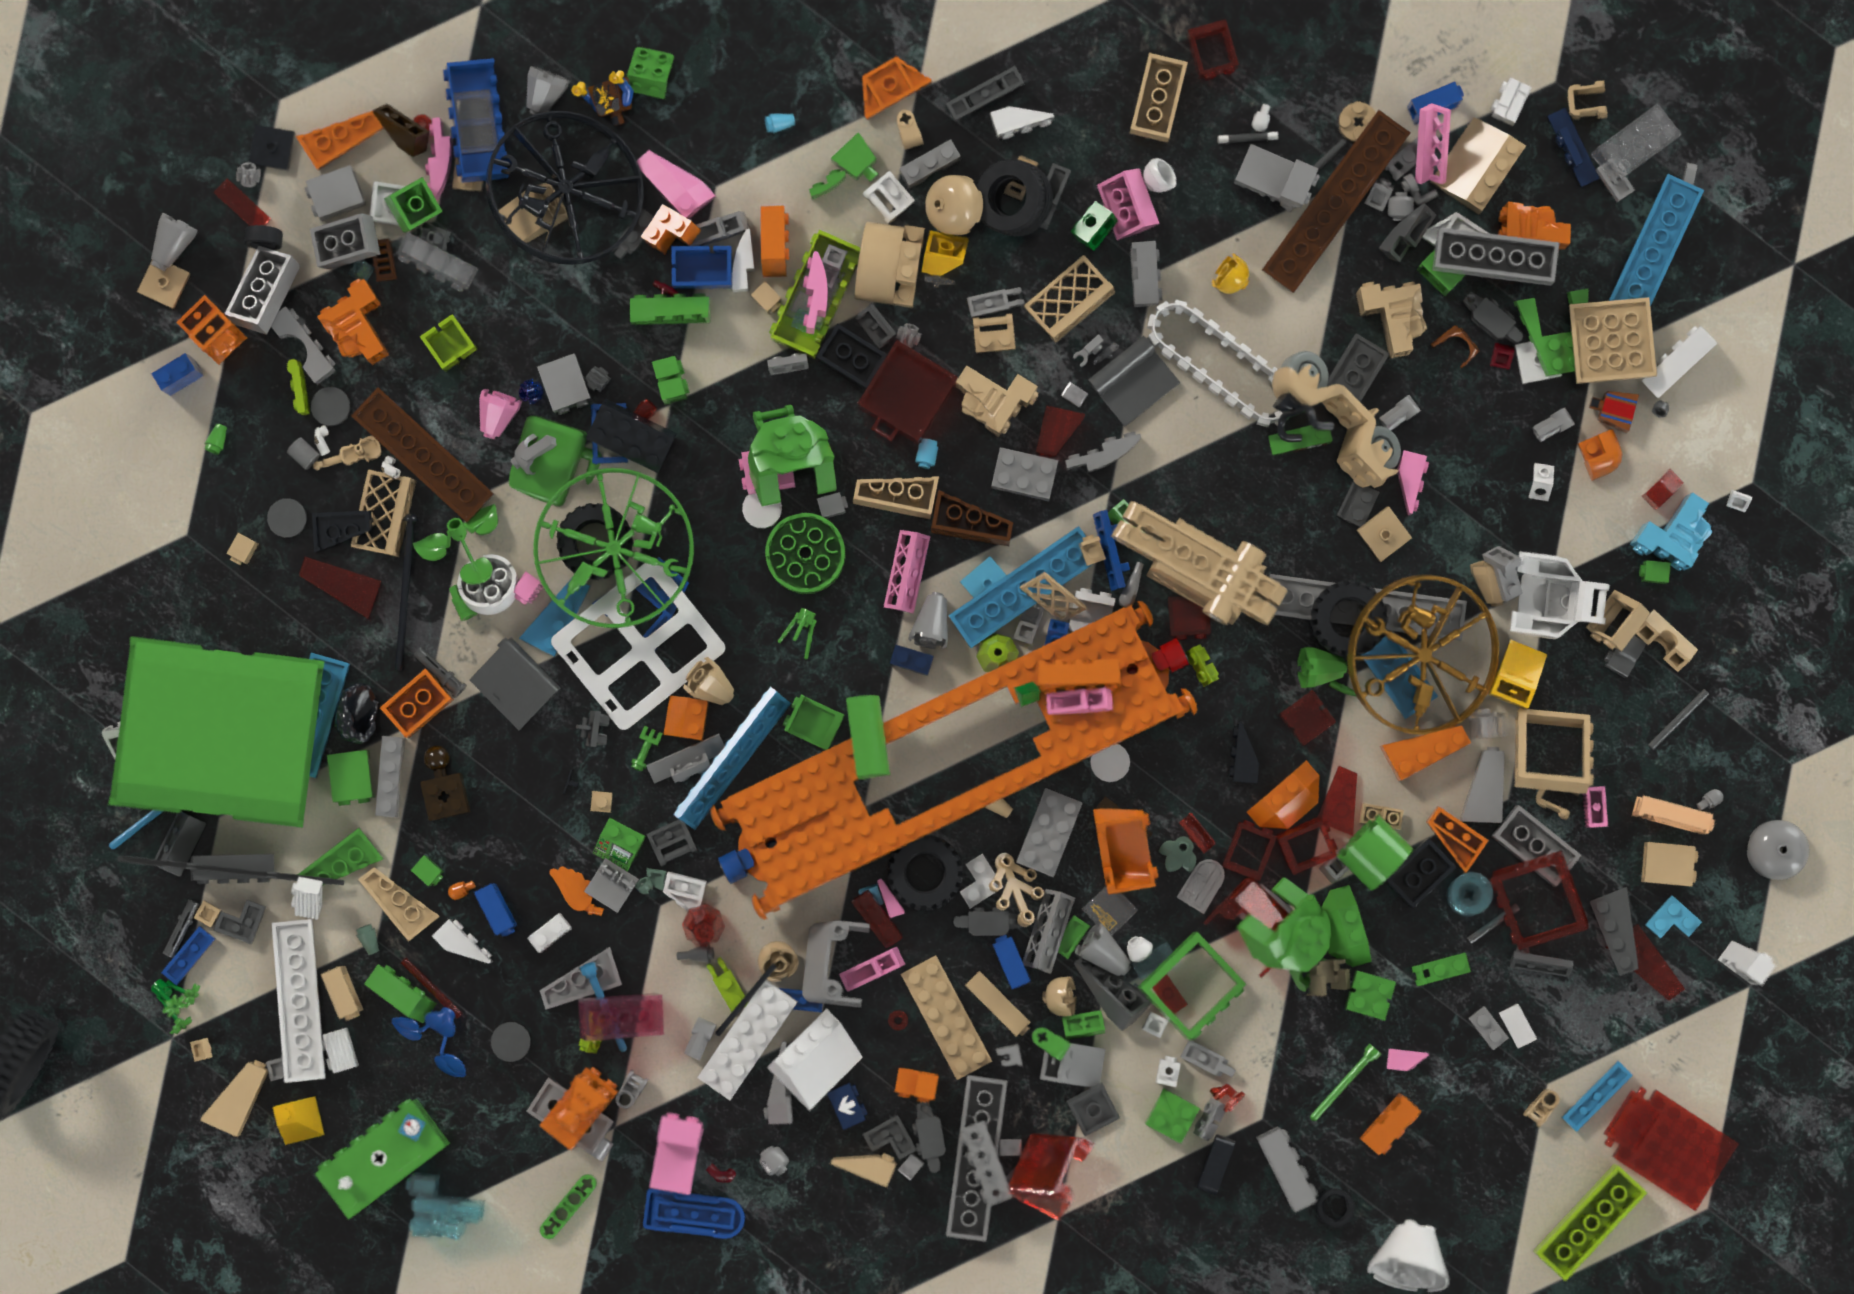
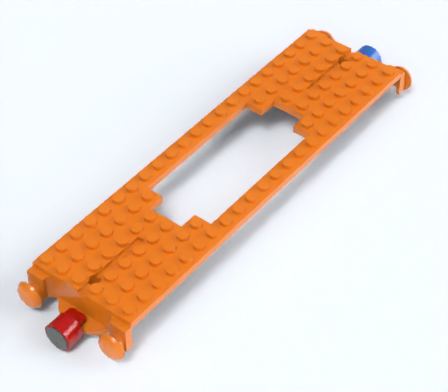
(812, 821)

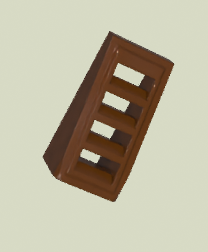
(390, 276)

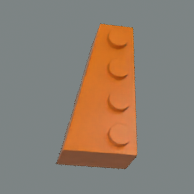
(1079, 675)
(1421, 751)

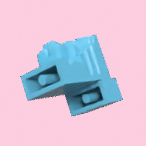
(1680, 537)

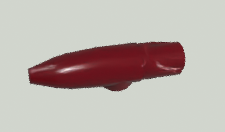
(665, 288)

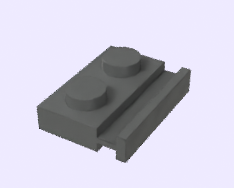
(1357, 504)

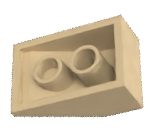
(872, 1167)

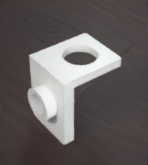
(1542, 478)

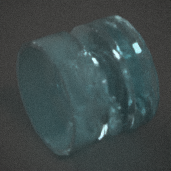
(1473, 883)

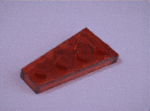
(346, 586)
(1653, 967)

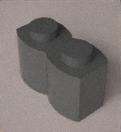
(1624, 661)

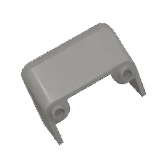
(815, 984)

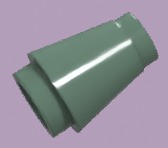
(368, 938)

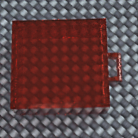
(907, 393)

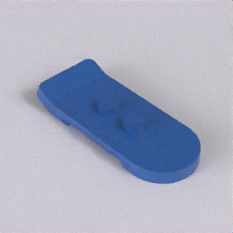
(693, 1214)

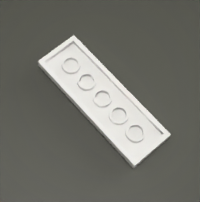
(747, 1039)

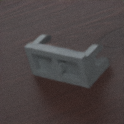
(875, 326)

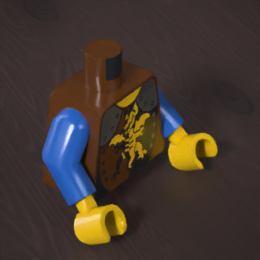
(608, 97)

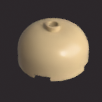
(954, 204)

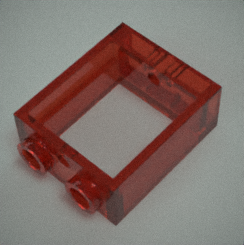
(1207, 30)
(1249, 826)
(1283, 838)

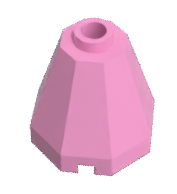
(496, 412)

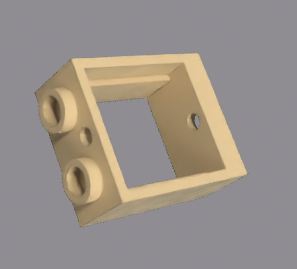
(1629, 627)
(342, 993)

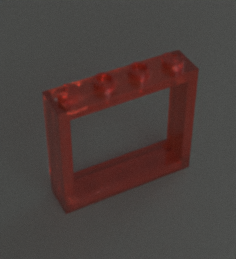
(1569, 886)

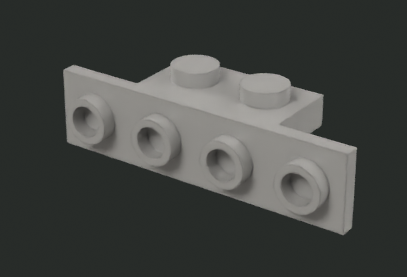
(687, 761)

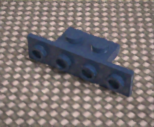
(1573, 147)

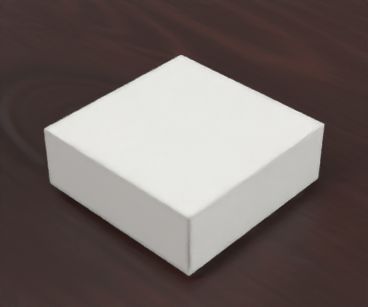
(1155, 1025)

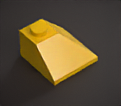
(943, 253)
(299, 1120)

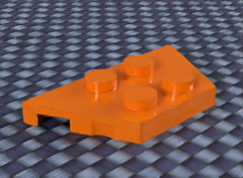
(890, 85)

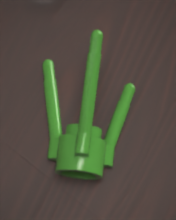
(803, 619)

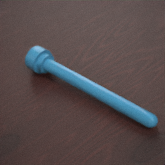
(134, 828)
(589, 971)

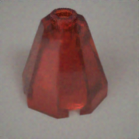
(703, 925)

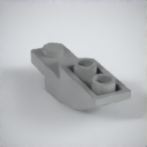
(1111, 451)

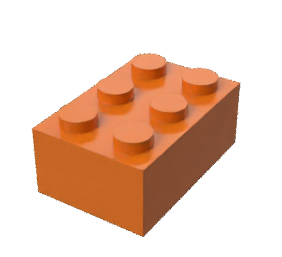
(416, 703)

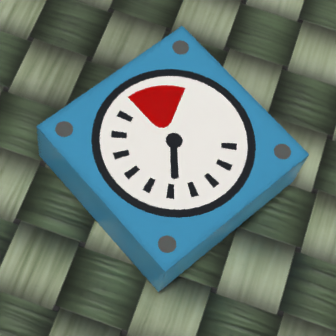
(412, 1127)

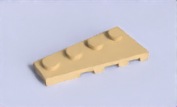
(401, 908)

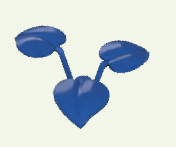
(442, 1023)

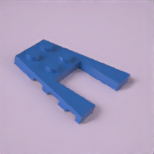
(655, 587)

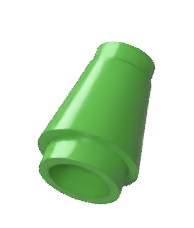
(216, 439)

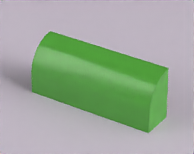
(868, 737)

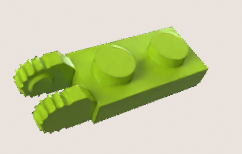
(298, 386)
(727, 985)

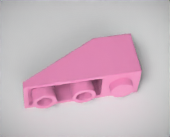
(1410, 473)

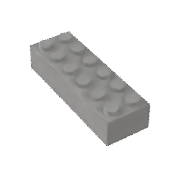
(1495, 256)

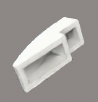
(743, 263)

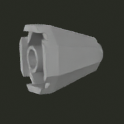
(544, 90)

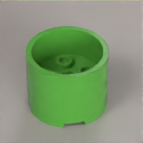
(1374, 852)

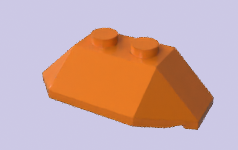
(1288, 800)

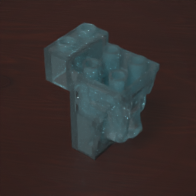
(439, 1213)

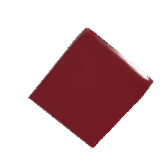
(1502, 356)

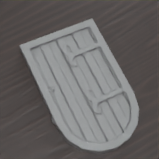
(1202, 885)

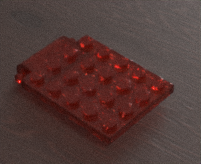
(1668, 1145)

